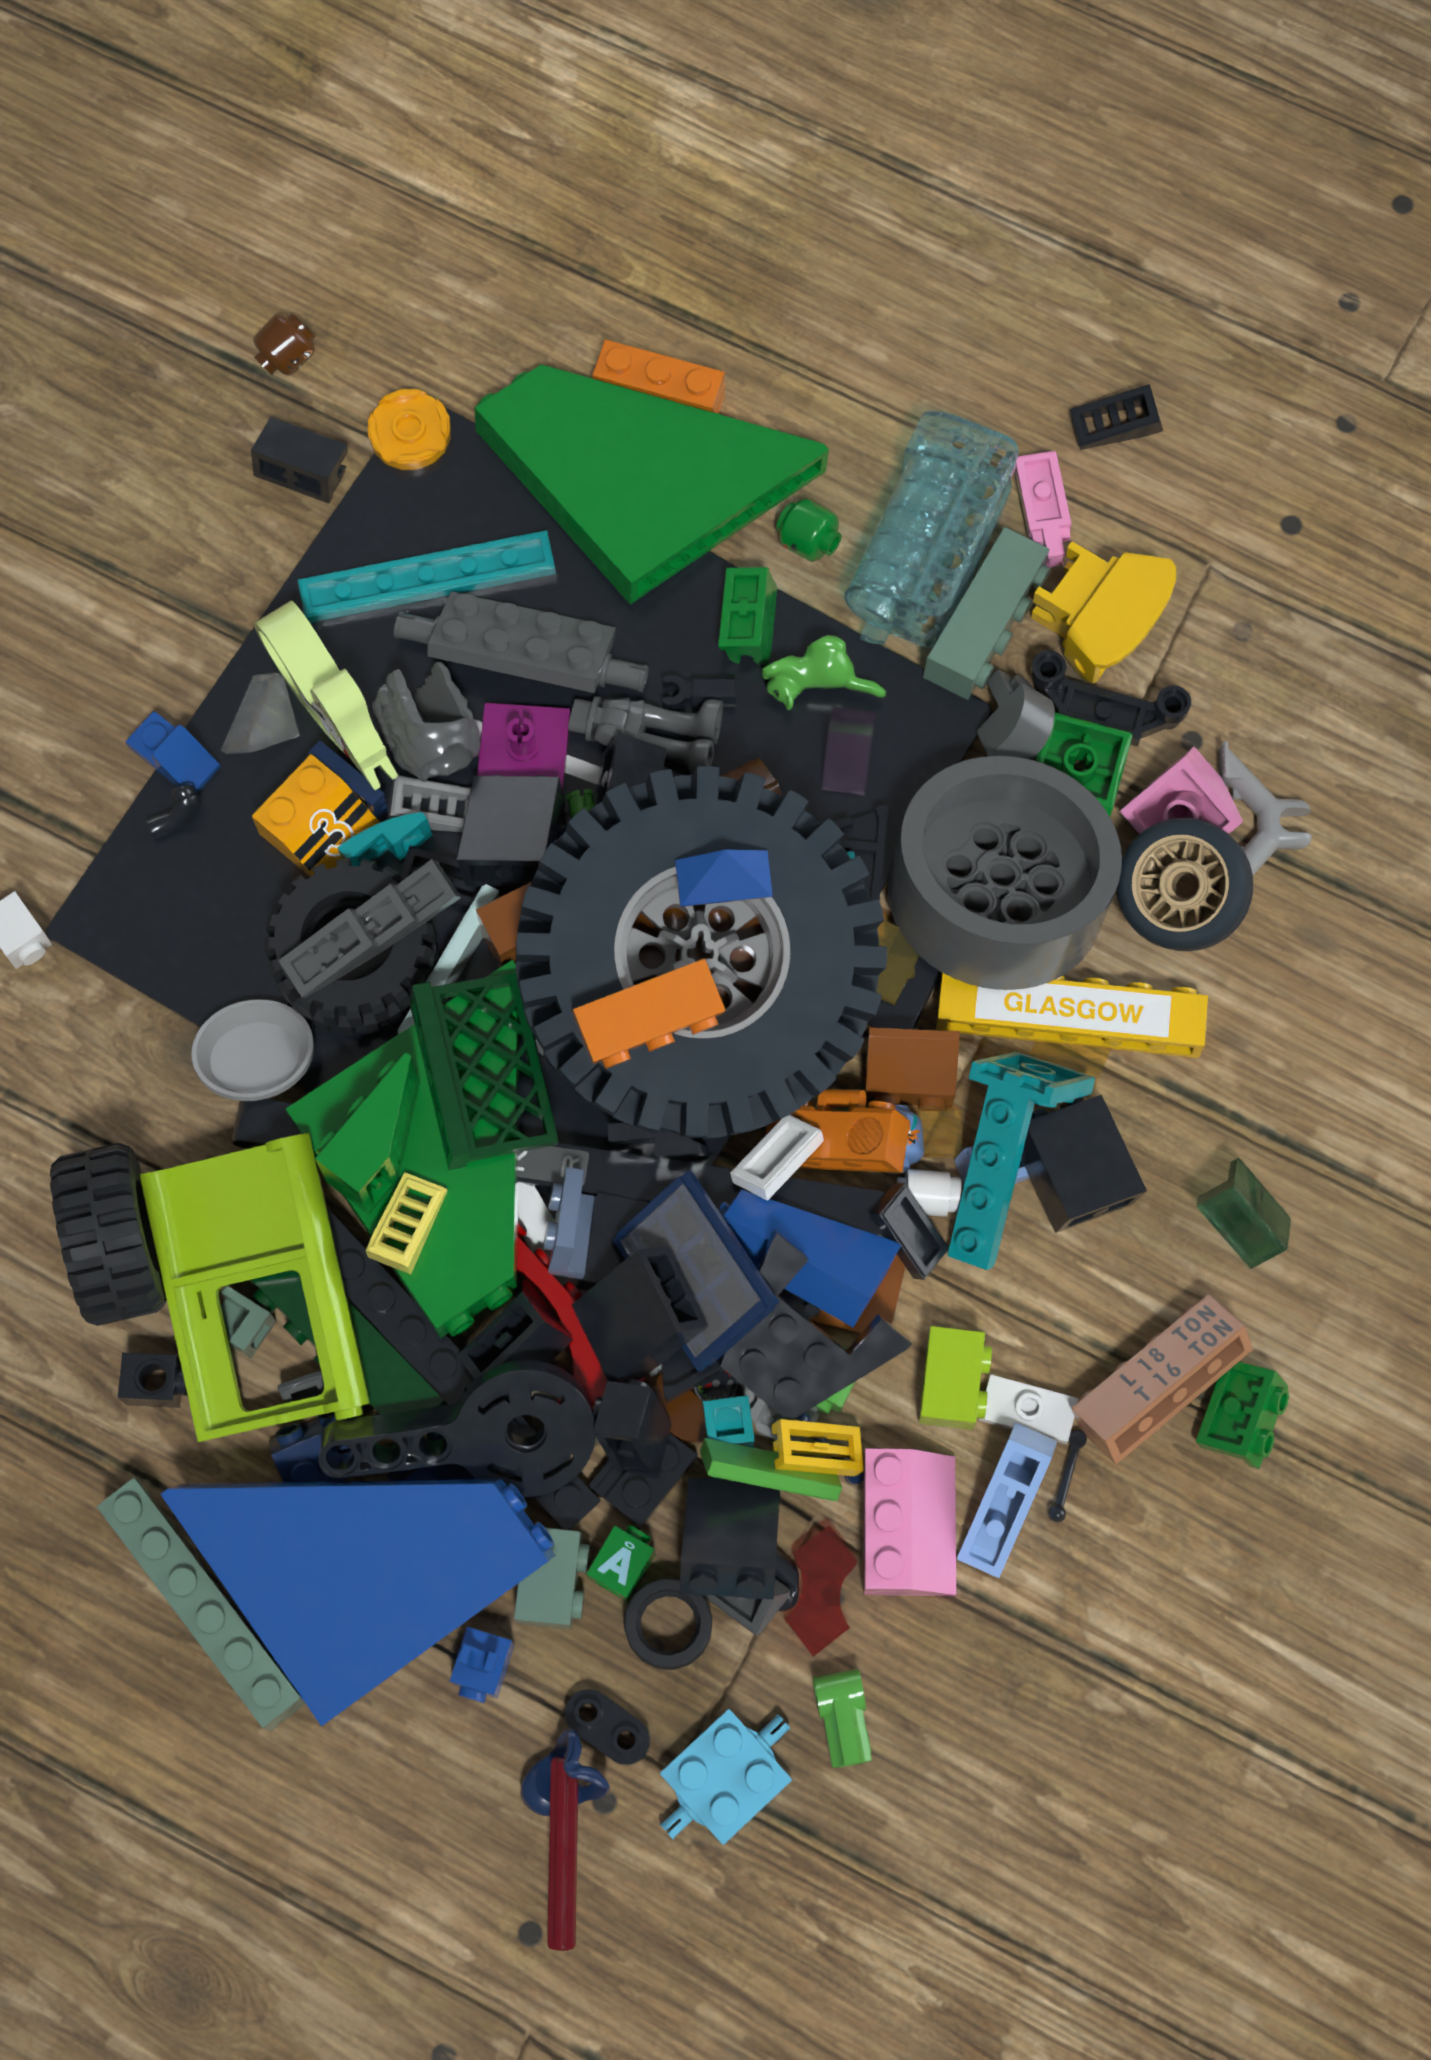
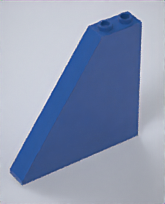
(359, 1571)

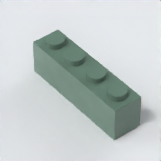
(987, 613)

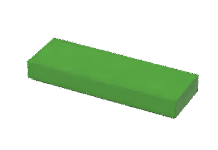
(758, 1468)

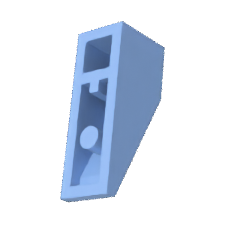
(1007, 1500)

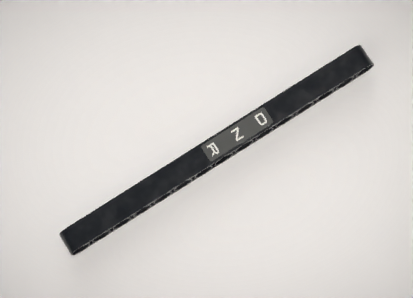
(611, 1171)

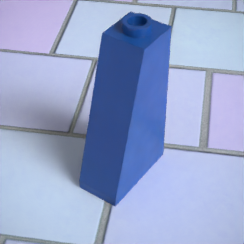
(842, 1262)

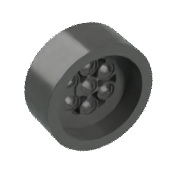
(1012, 812)

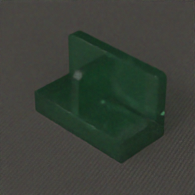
(1247, 1216)

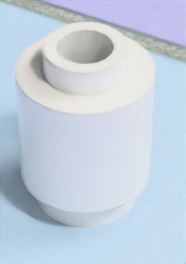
(934, 1191)

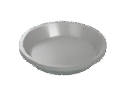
(252, 1050)

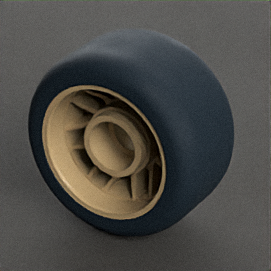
(1150, 879)

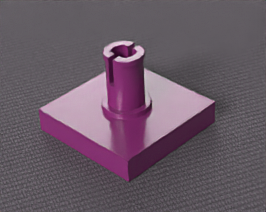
(524, 741)

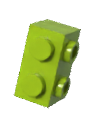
(953, 1378)

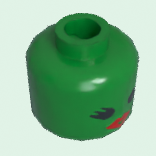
(809, 530)

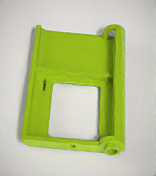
(238, 1223)

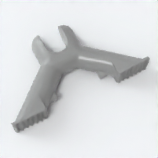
(1266, 807)

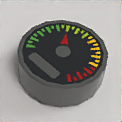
(718, 1387)

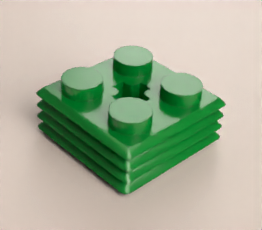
(1098, 746)

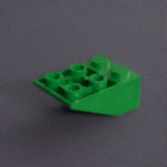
(369, 1149)

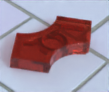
(818, 1614)

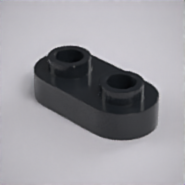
(607, 1726)

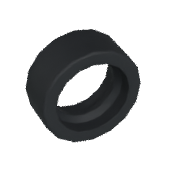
(652, 1656)

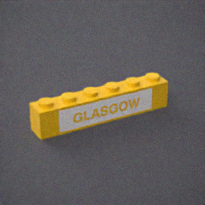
(1080, 1014)

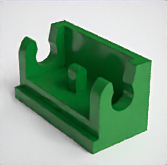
(748, 614)

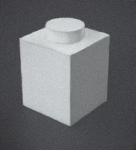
(20, 934)

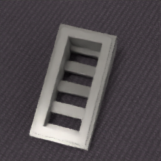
(417, 789)

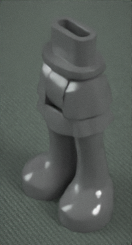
(604, 721)

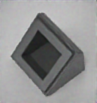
(302, 1387)

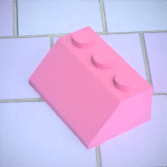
(909, 1523)

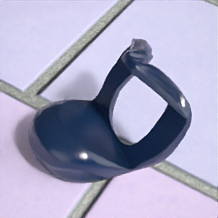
(536, 1783)

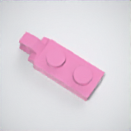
(1044, 503)

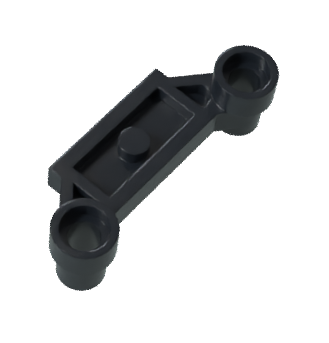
(1106, 706)

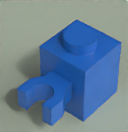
(481, 1665)

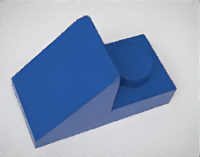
(172, 752)

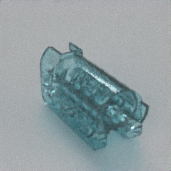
(922, 527)

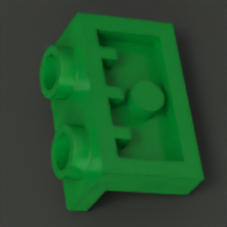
(1244, 1413)

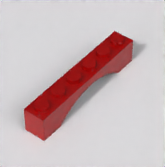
(585, 1363)

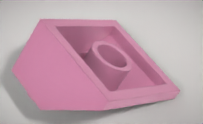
(1184, 791)

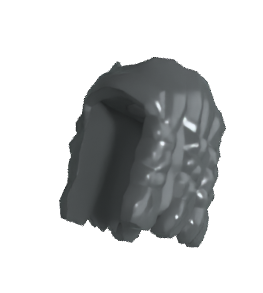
(429, 748)

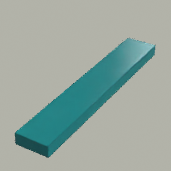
(426, 576)

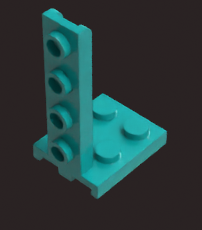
(1013, 1088)

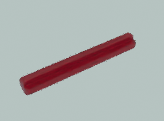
(562, 1858)

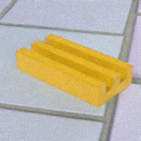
(785, 1447)

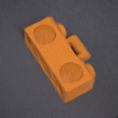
(857, 1139)

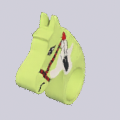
(324, 689)

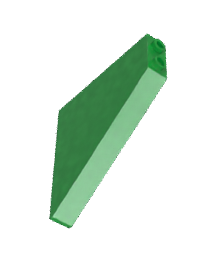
(637, 474)
(473, 1241)

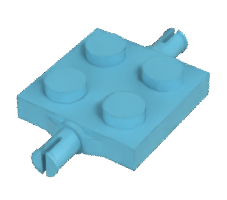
(725, 1776)

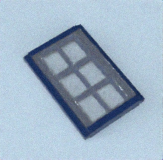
(712, 1261)

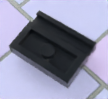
(640, 1493)

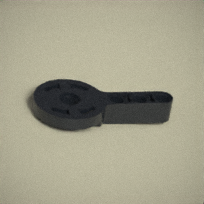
(478, 1436)

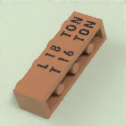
(1162, 1378)

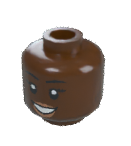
(283, 344)

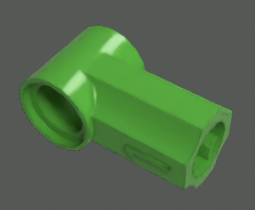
(841, 1706)

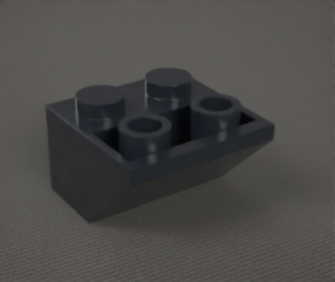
(514, 1332)

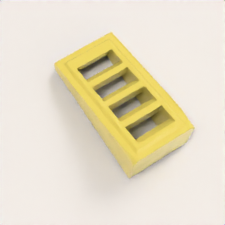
(392, 1256)

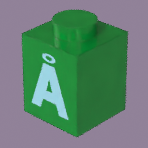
(622, 1562)

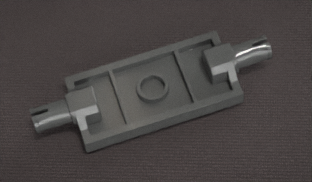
(523, 643)

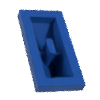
(723, 877)

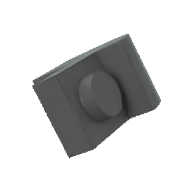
(1021, 721)

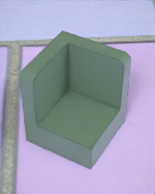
(245, 1322)

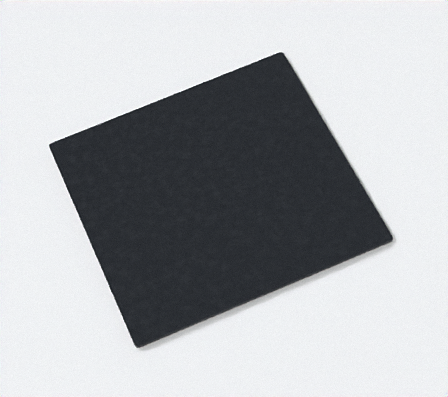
(192, 907)

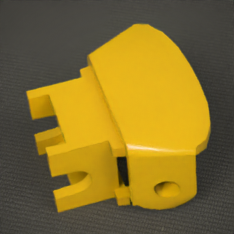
(1105, 606)

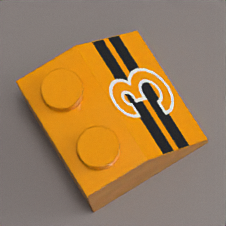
(312, 816)

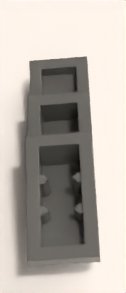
(369, 929)

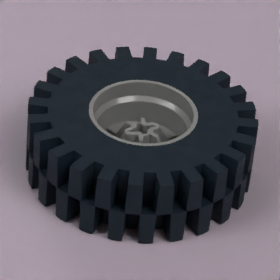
(812, 961)

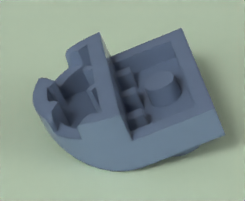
(571, 1231)

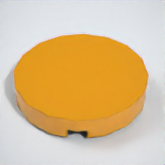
(409, 429)

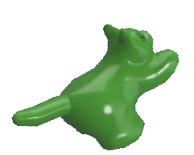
(822, 667)

